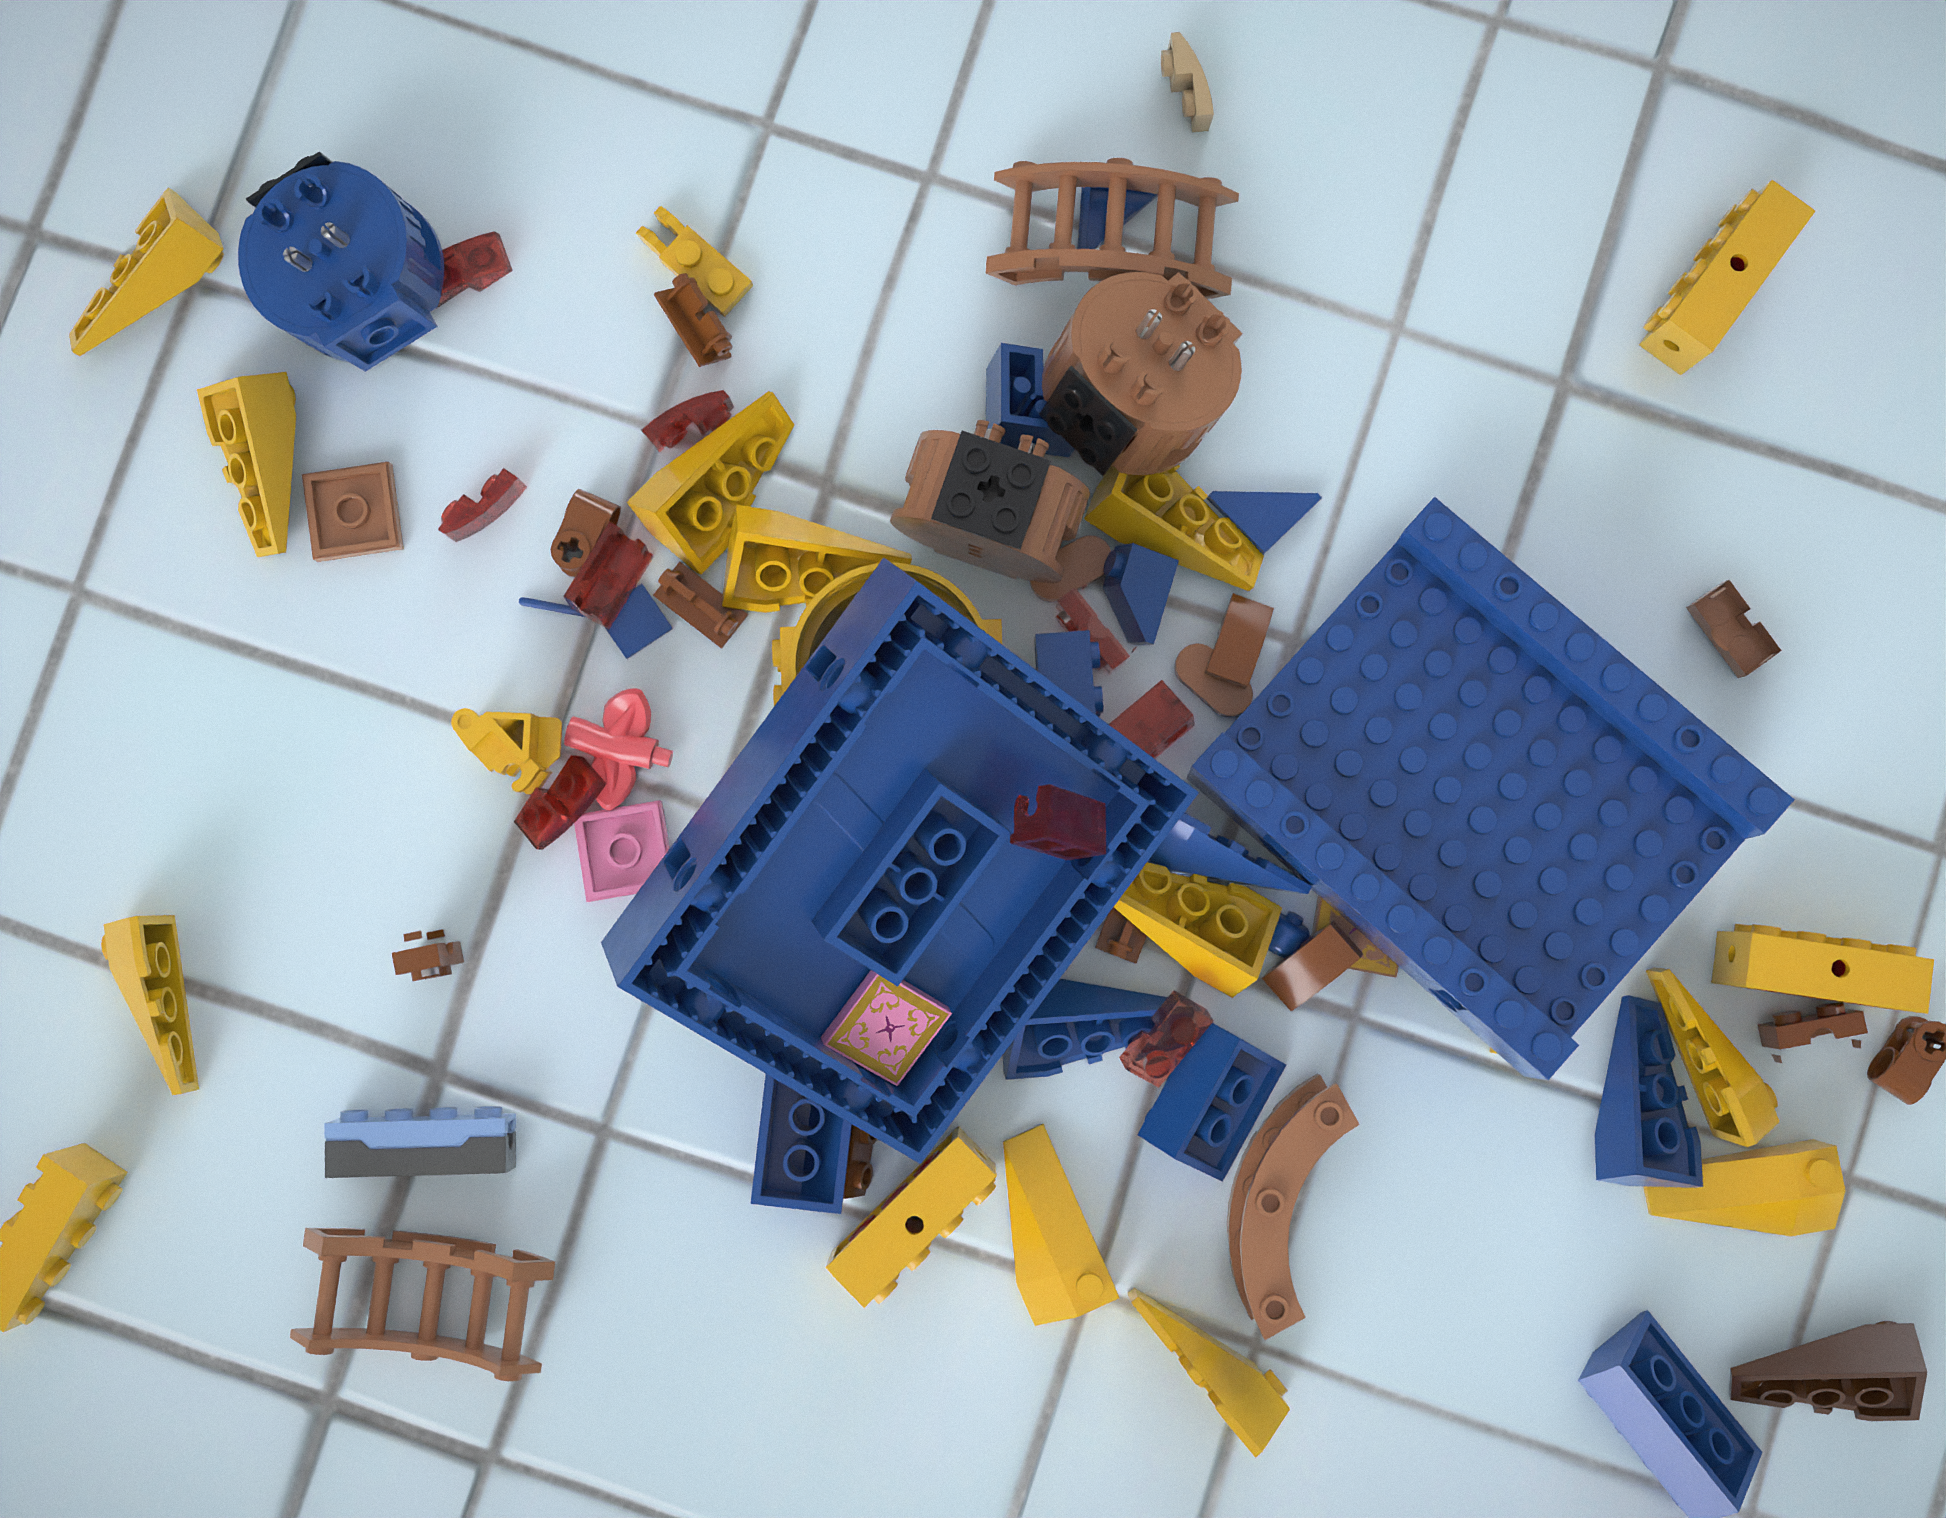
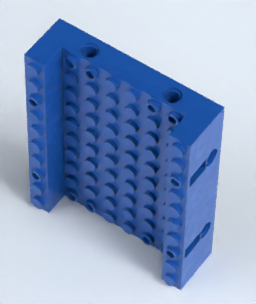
(1486, 789)
(879, 841)

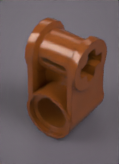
(581, 528)
(1908, 1061)

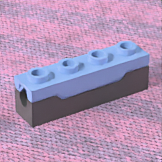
(420, 1144)

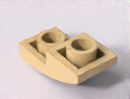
(1188, 77)

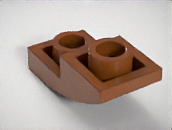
(1239, 640)
(1312, 966)

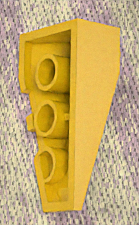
(168, 258)
(256, 430)
(696, 494)
(789, 560)
(1203, 925)
(149, 973)
(1728, 1088)
(1766, 1190)
(1052, 1243)
(1236, 1386)

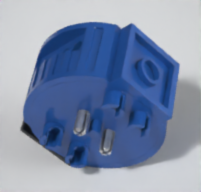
(340, 261)

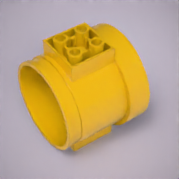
(827, 606)

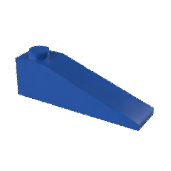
(1195, 851)
(1078, 1024)
(1641, 1115)

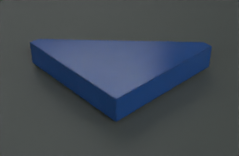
(1094, 210)
(1263, 515)

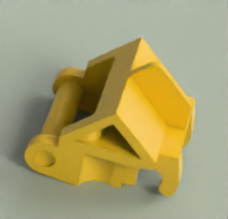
(512, 744)

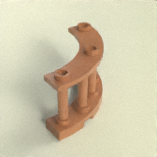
(1026, 266)
(1266, 1194)
(437, 1254)

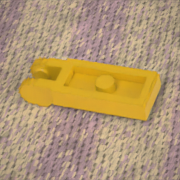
(691, 254)

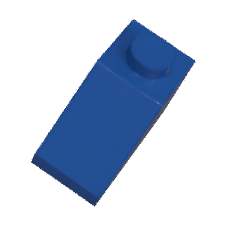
(1138, 589)

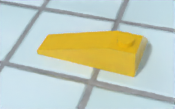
(1175, 521)

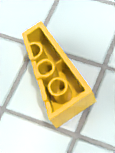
(50, 1227)

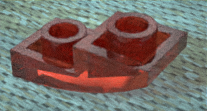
(473, 265)
(703, 412)
(467, 517)
(556, 809)

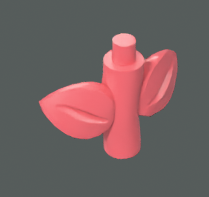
(618, 744)

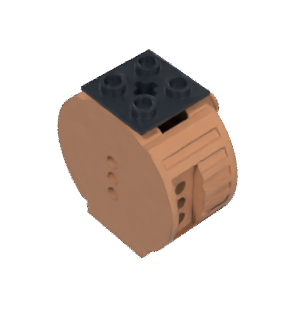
(1140, 373)
(991, 502)

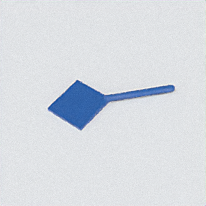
(634, 627)

